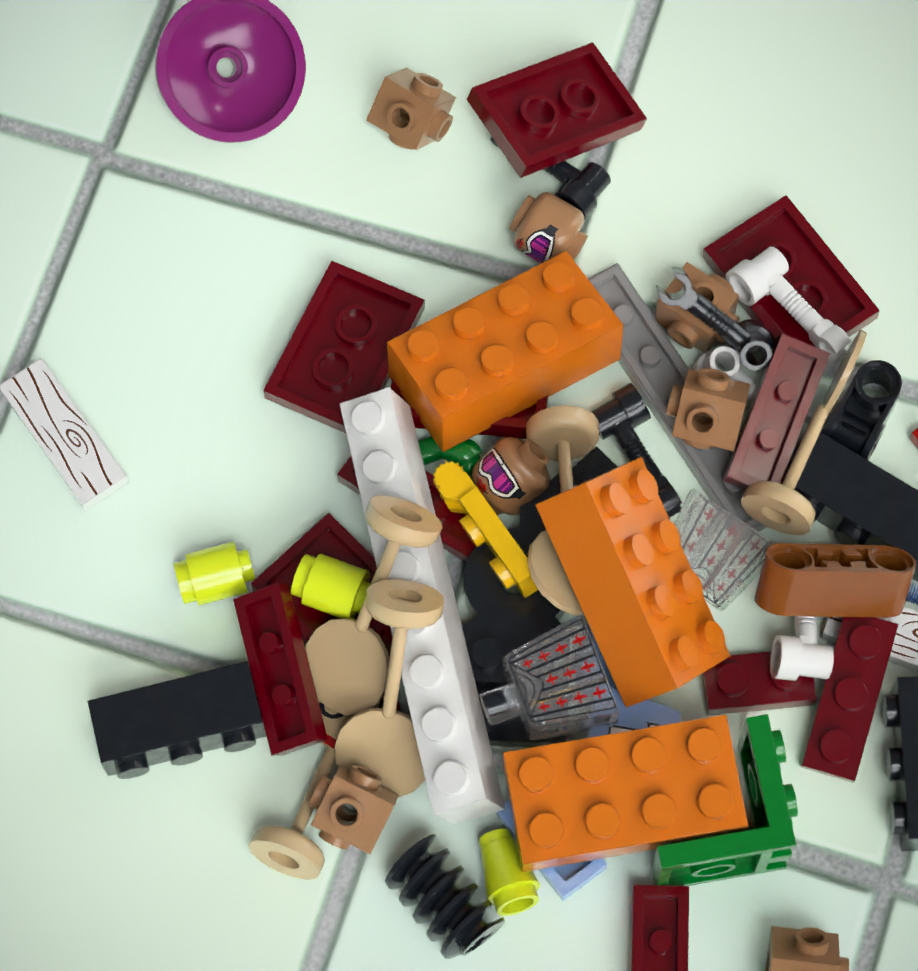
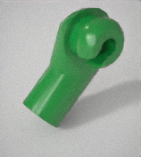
(464, 454)

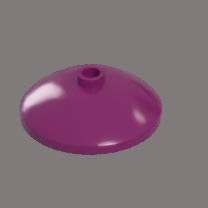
(265, 63)

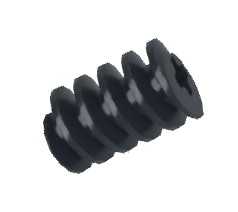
(441, 899)

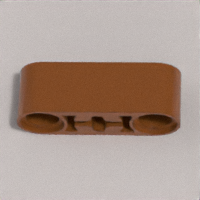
(834, 580)

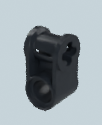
(860, 419)

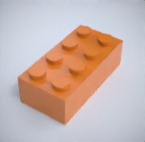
(504, 350)
(634, 582)
(623, 792)

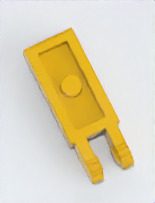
(484, 526)

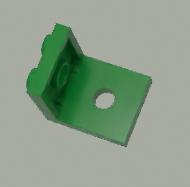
(747, 851)

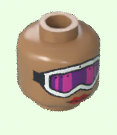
(548, 228)
(511, 474)

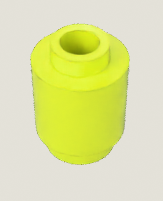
(214, 574)
(331, 585)

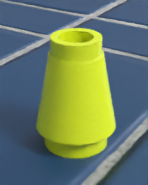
(505, 883)

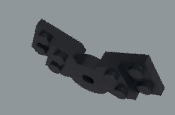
(507, 619)

